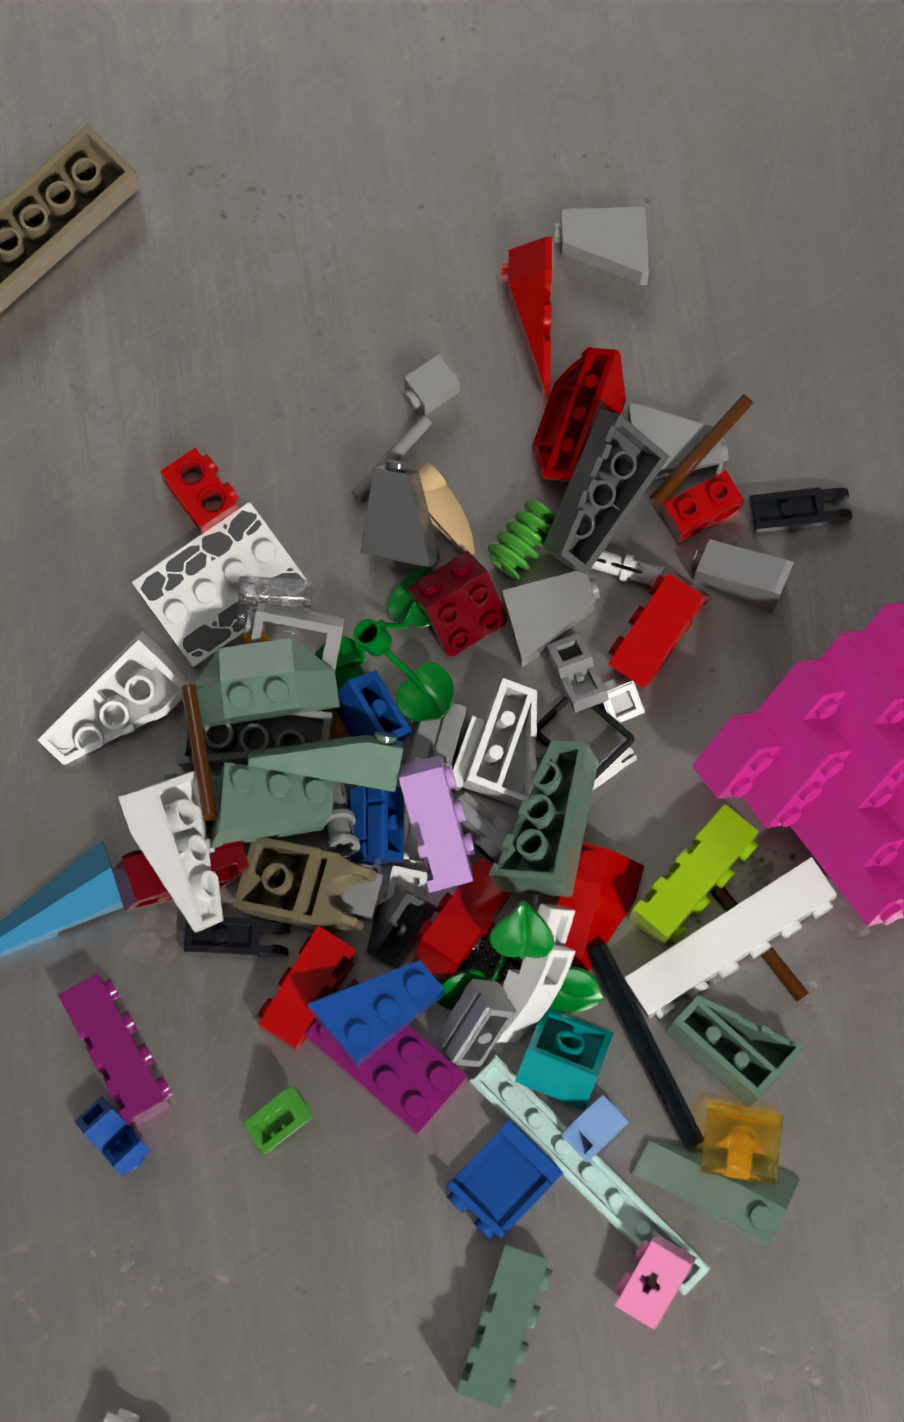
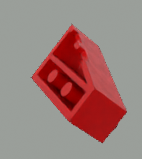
(657, 628)

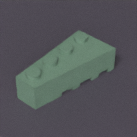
(503, 1326)

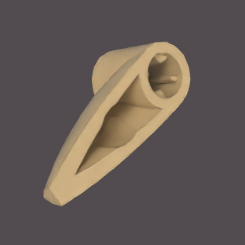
(445, 510)

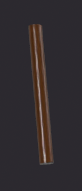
(701, 450)
(199, 752)
(771, 957)

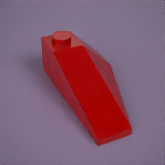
(529, 293)
(601, 898)

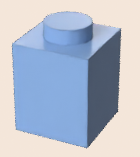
(595, 1128)

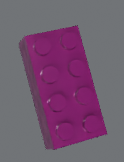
(402, 1076)

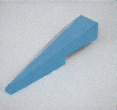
(72, 897)

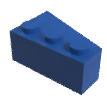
(376, 1010)

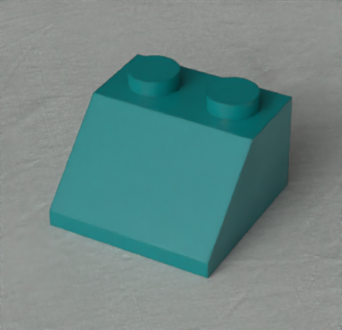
(564, 1058)

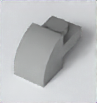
(577, 672)

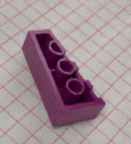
(116, 1051)

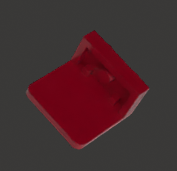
(459, 603)

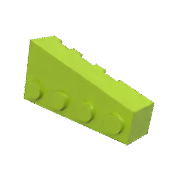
(694, 876)

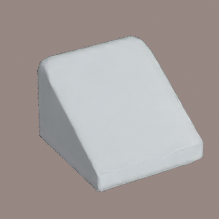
(623, 699)

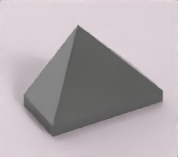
(397, 926)

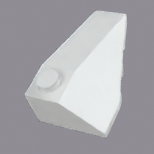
(128, 693)
(174, 839)

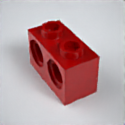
(194, 494)
(702, 507)

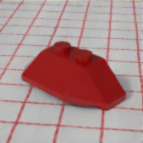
(572, 408)

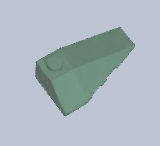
(350, 760)
(738, 1203)

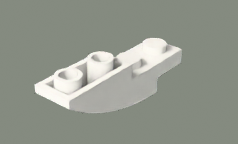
(539, 979)

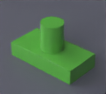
(278, 1120)

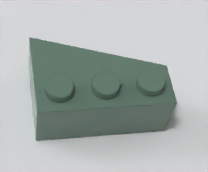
(732, 1048)

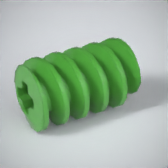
(521, 538)

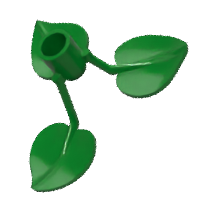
(426, 693)
(528, 935)

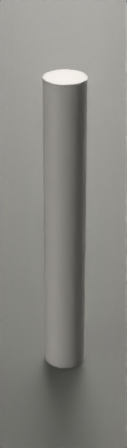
(395, 453)

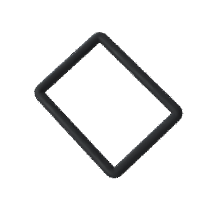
(607, 717)

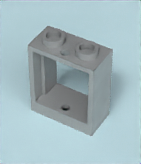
(301, 619)

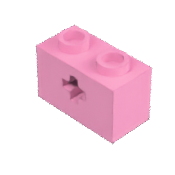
(648, 1302)

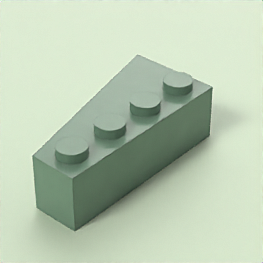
(551, 825)

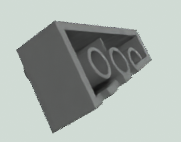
(603, 490)

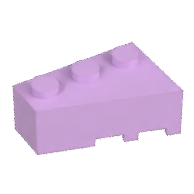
(437, 822)

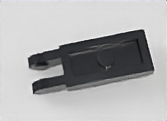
(796, 509)
(235, 938)

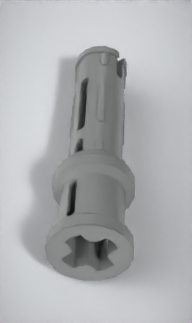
(341, 825)

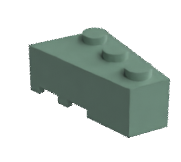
(268, 803)

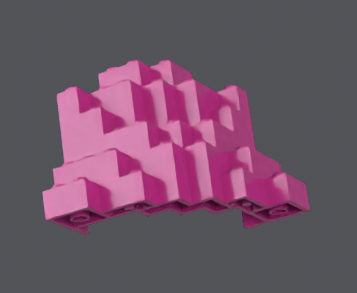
(831, 762)

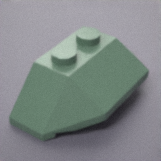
(264, 683)

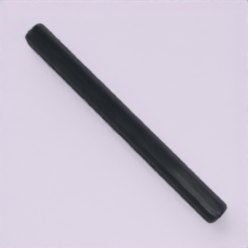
(646, 1046)

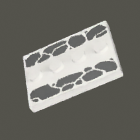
(198, 585)

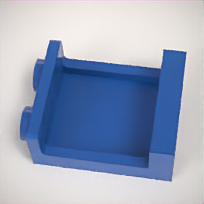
(503, 1181)

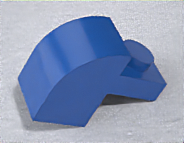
(112, 1136)

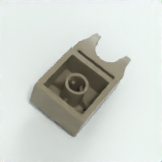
(299, 885)

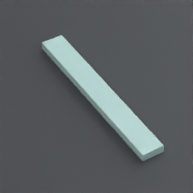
(592, 1179)

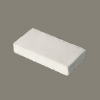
(466, 750)

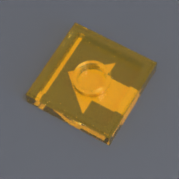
(741, 1143)

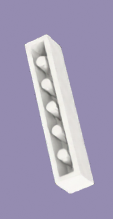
(730, 938)

